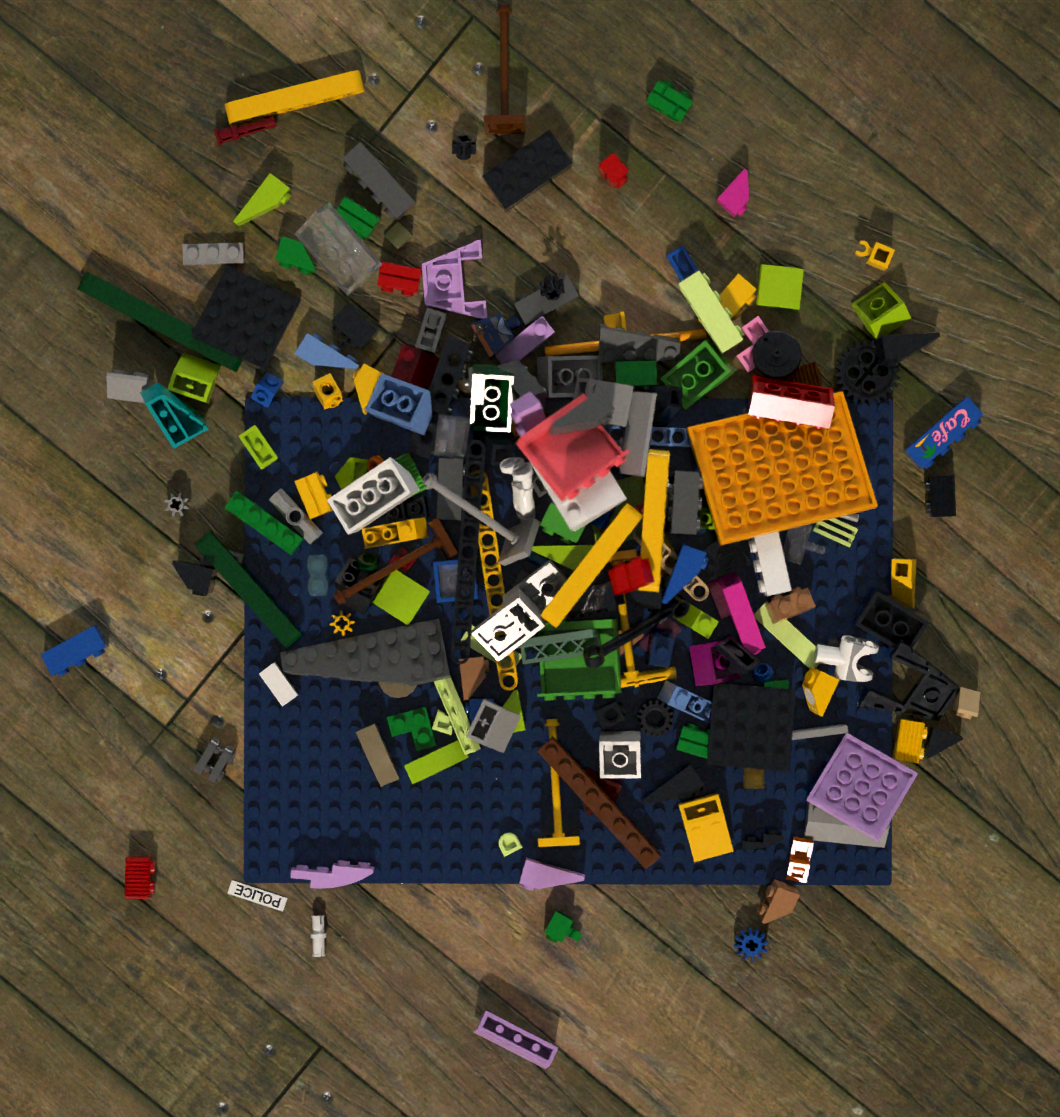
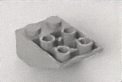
(617, 394)

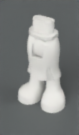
(521, 485)

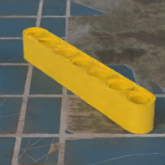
(294, 97)
(655, 514)
(591, 565)

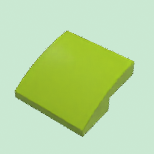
(779, 287)
(401, 596)

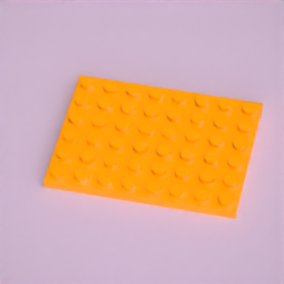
(779, 474)

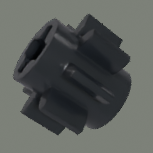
(464, 147)
(552, 287)

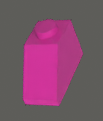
(736, 195)

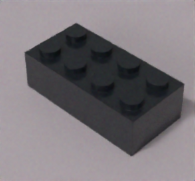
(527, 171)

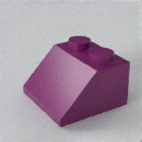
(709, 664)

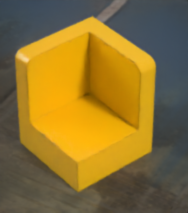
(615, 320)

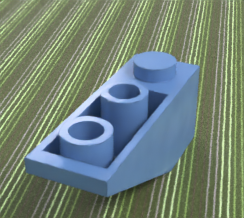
(319, 354)
(686, 701)

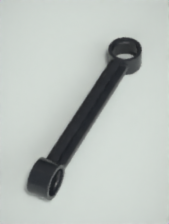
(635, 631)

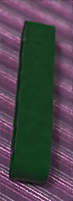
(248, 589)

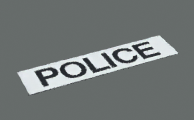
(257, 895)

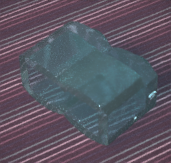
(318, 569)

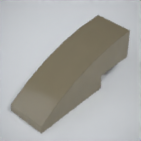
(377, 754)

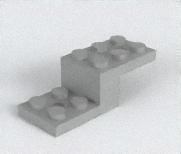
(520, 611)

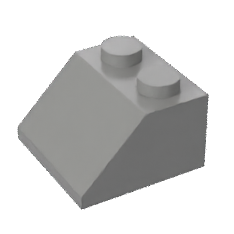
(620, 754)

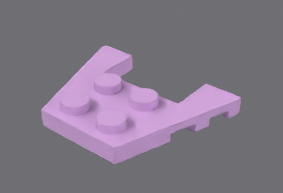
(445, 282)

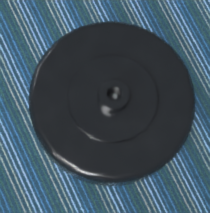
(776, 355)

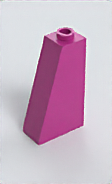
(741, 613)

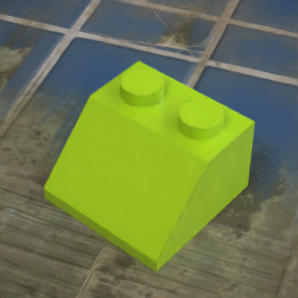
(881, 310)

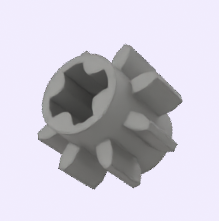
(171, 502)

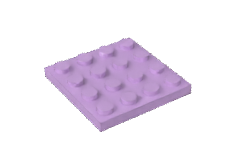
(862, 787)

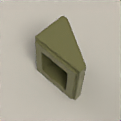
(398, 235)

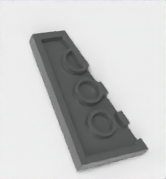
(623, 345)

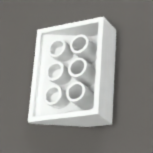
(589, 502)

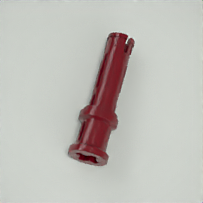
(235, 131)

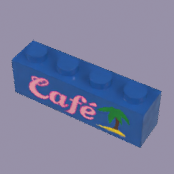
(943, 433)

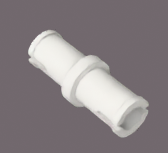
(318, 935)

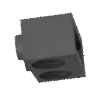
(431, 331)

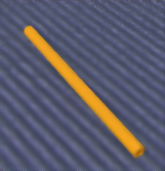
(593, 345)

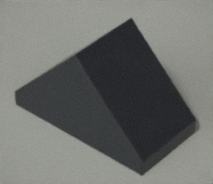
(939, 740)

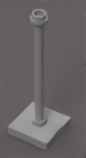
(518, 538)

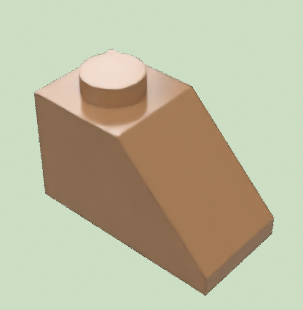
(472, 674)

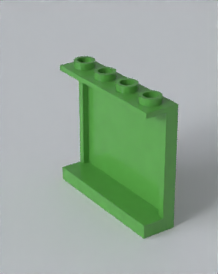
(571, 675)

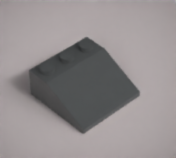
(683, 502)

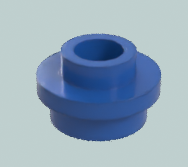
(763, 672)

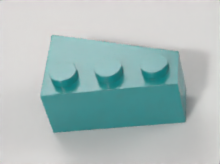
(173, 415)

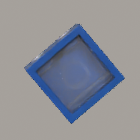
(446, 578)

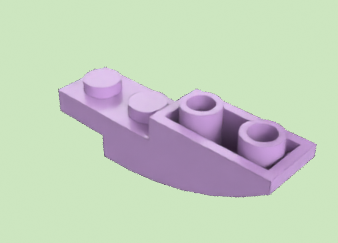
(341, 874)

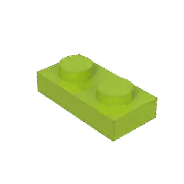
(258, 447)

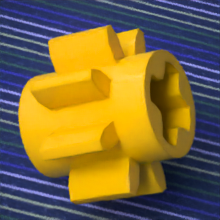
(346, 627)

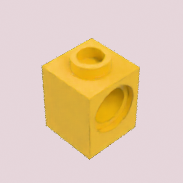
(326, 384)

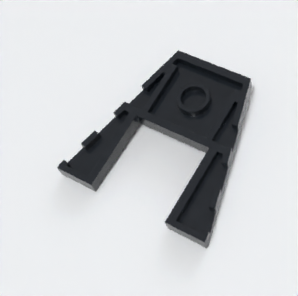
(928, 696)

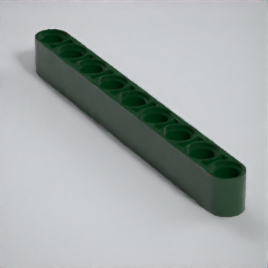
(152, 318)

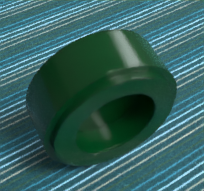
(367, 562)

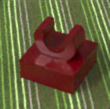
(399, 554)

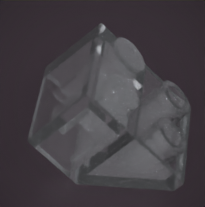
(452, 436)

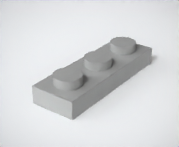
(213, 253)

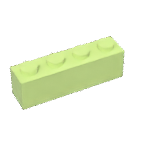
(710, 311)

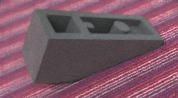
(587, 415)

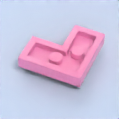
(753, 331)

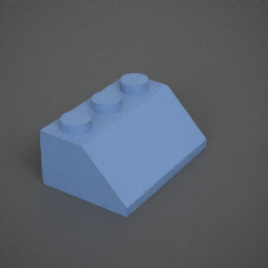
(401, 404)

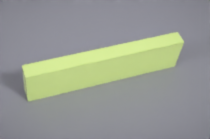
(789, 637)
(456, 714)

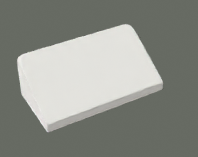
(278, 684)

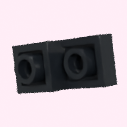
(408, 510)
(769, 838)

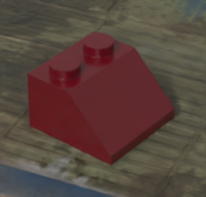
(415, 367)

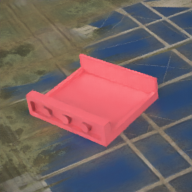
(570, 458)

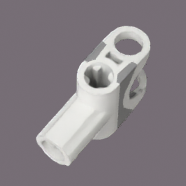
(846, 658)

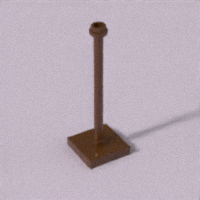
(504, 123)
(440, 540)

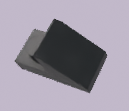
(739, 657)

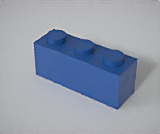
(74, 651)

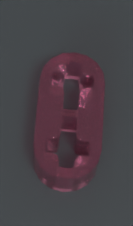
(718, 599)

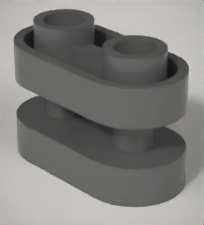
(226, 756)

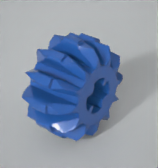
(745, 948)

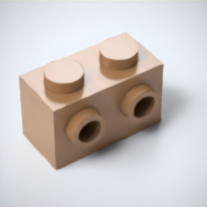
(791, 605)

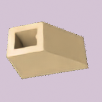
(966, 703)

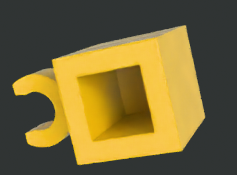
(878, 256)

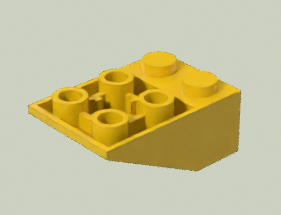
(705, 827)

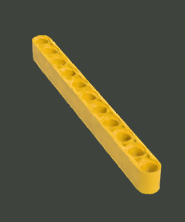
(490, 570)

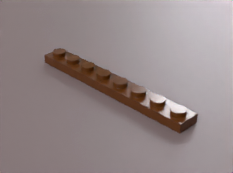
(599, 802)

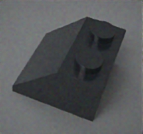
(196, 577)

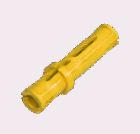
(650, 676)

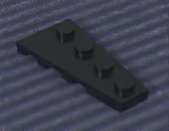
(721, 561)

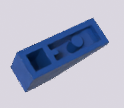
(687, 566)

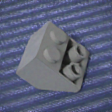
(127, 387)
(493, 726)

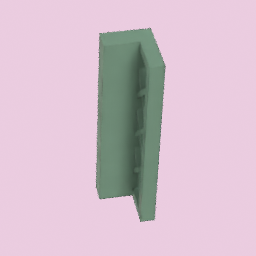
(558, 638)

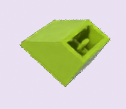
(194, 378)

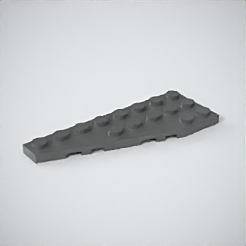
(395, 655)

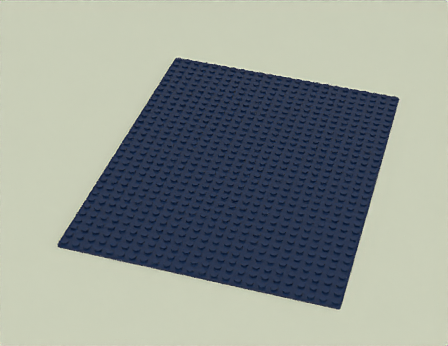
(315, 791)

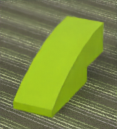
(435, 761)

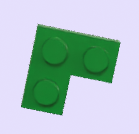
(414, 721)

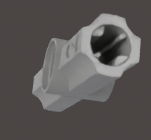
(305, 525)

